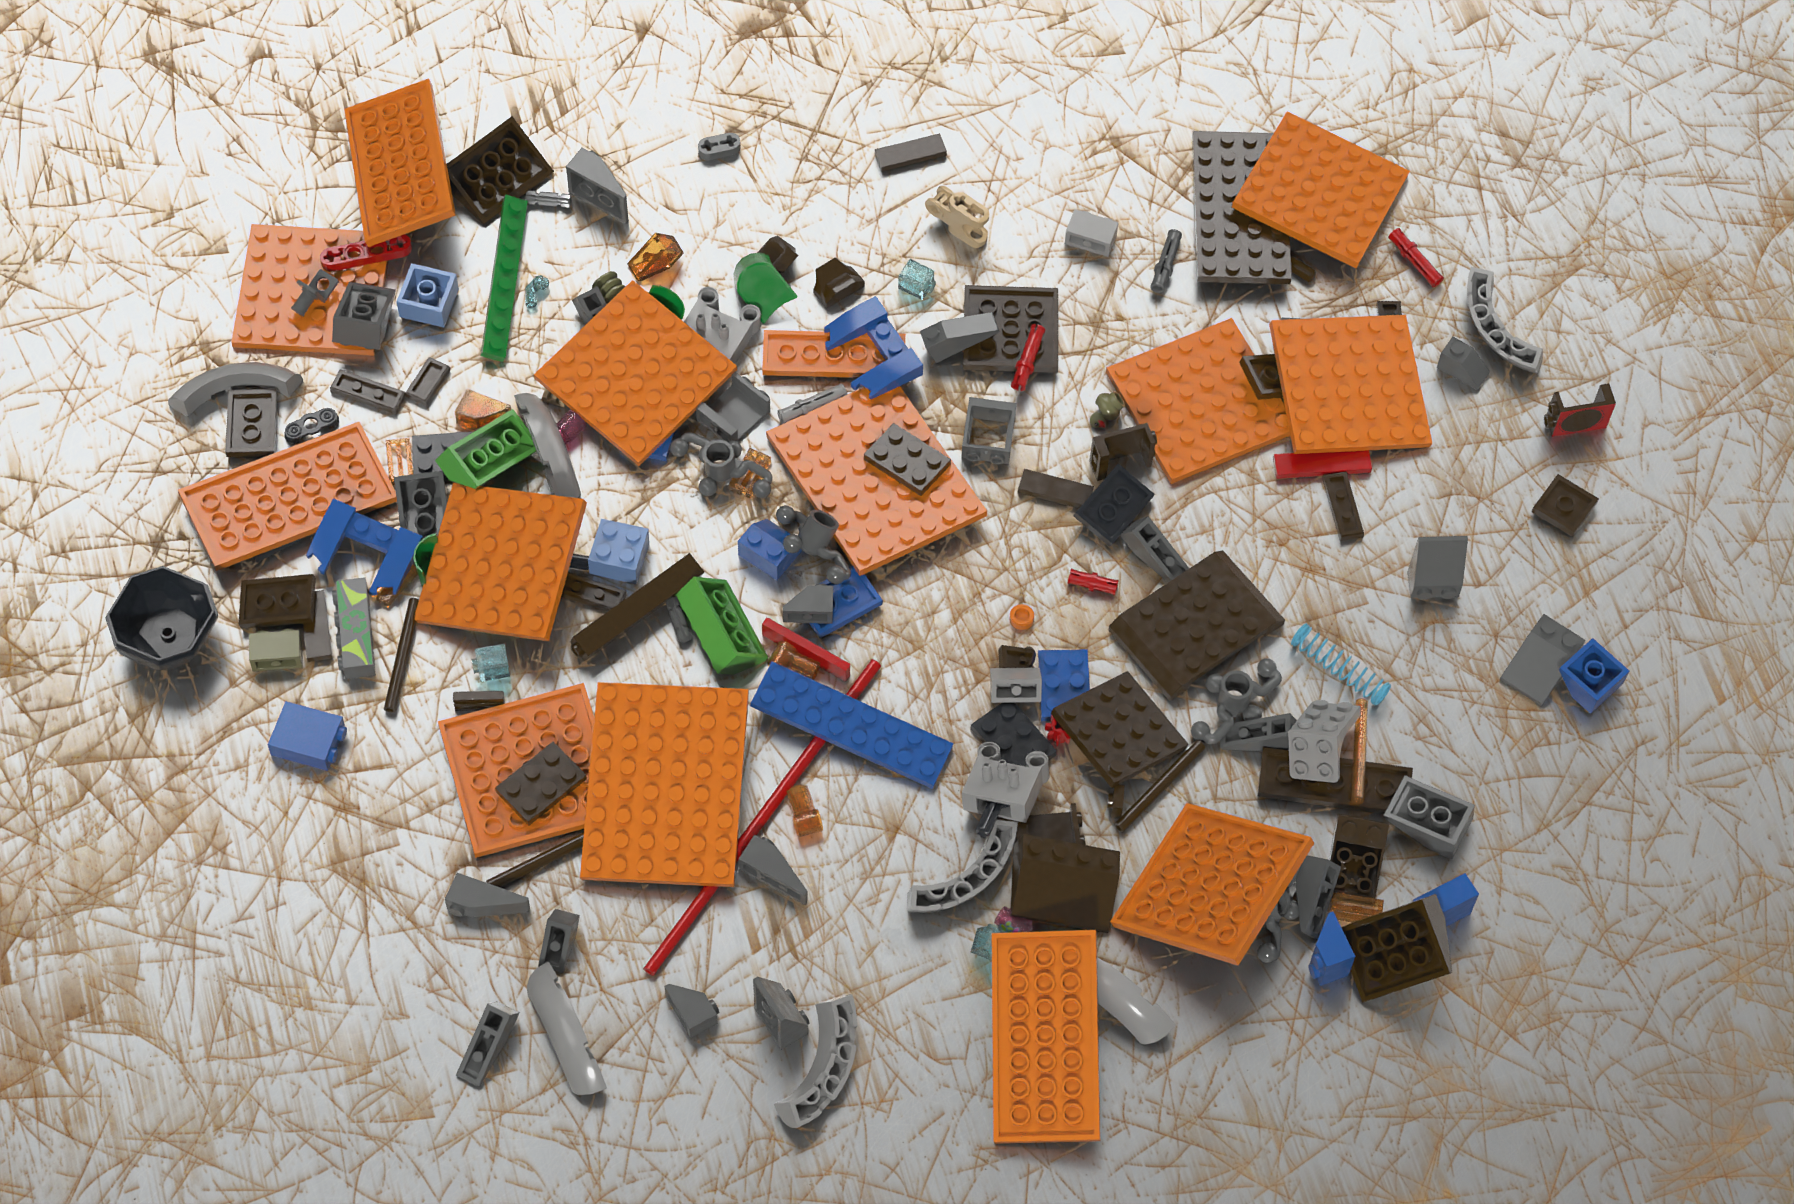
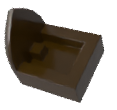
(1016, 657)

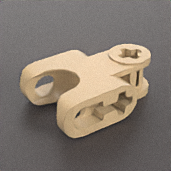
(959, 213)

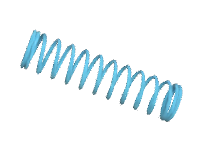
(1299, 637)

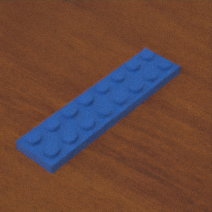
(851, 725)

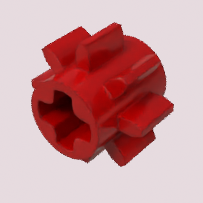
(1056, 732)

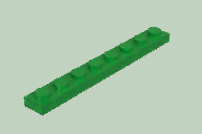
(504, 278)

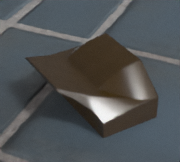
(780, 253)
(836, 282)

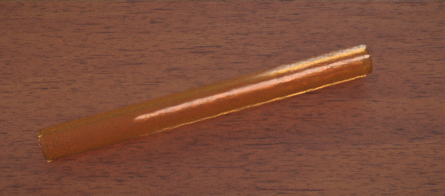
(1359, 753)

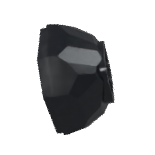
(160, 604)

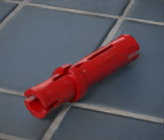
(1409, 250)
(1025, 365)

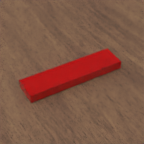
(1319, 464)
(827, 660)

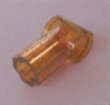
(788, 657)
(805, 816)

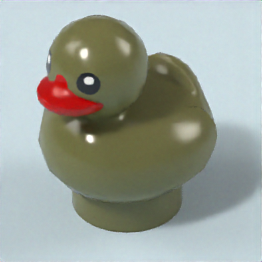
(1110, 409)

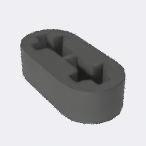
(719, 146)

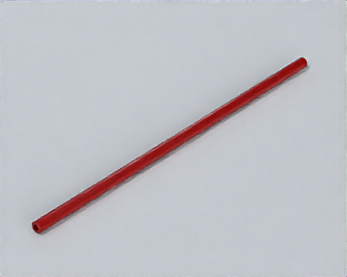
(754, 828)

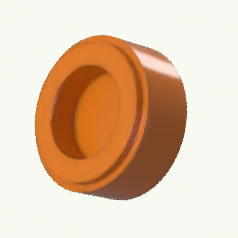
(1021, 617)

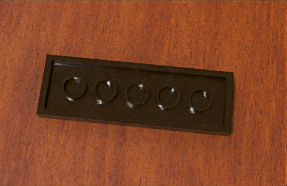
(1380, 783)

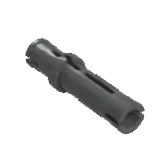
(1164, 267)

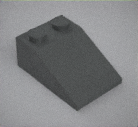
(595, 184)
(363, 315)
(421, 501)
(1437, 567)
(1537, 662)
(1430, 816)
(779, 1012)

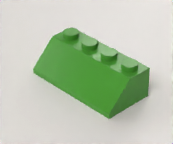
(487, 451)
(721, 625)

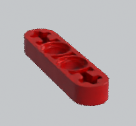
(366, 256)

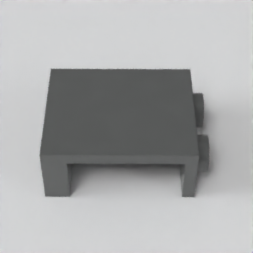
(735, 410)

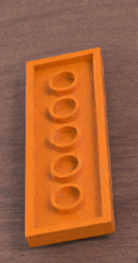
(805, 355)

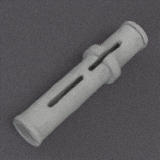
(804, 406)

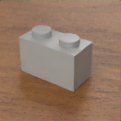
(1091, 232)
(1015, 685)

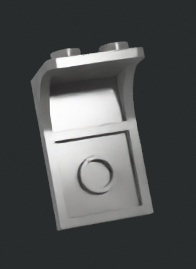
(1318, 740)

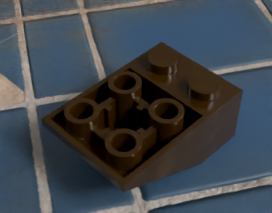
(1359, 851)

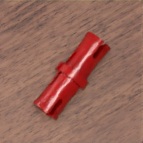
(1093, 581)

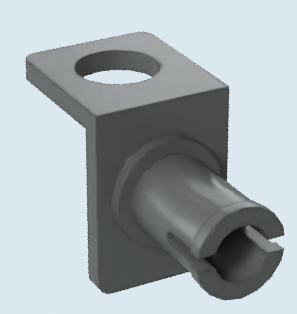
(312, 293)

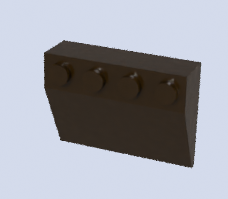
(495, 167)
(1064, 883)
(1399, 948)

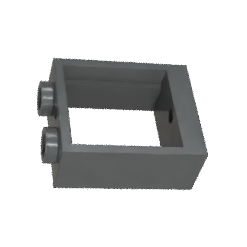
(993, 411)

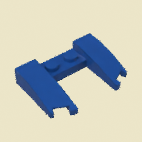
(871, 318)
(344, 521)

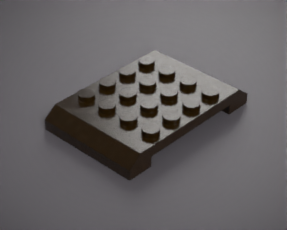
(1194, 623)

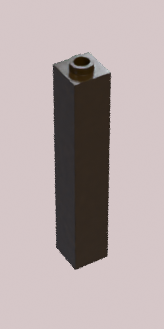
(635, 608)

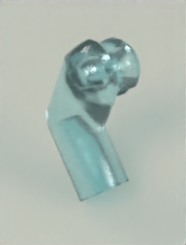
(532, 288)

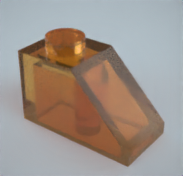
(655, 256)
(478, 410)

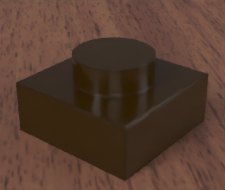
(1116, 800)

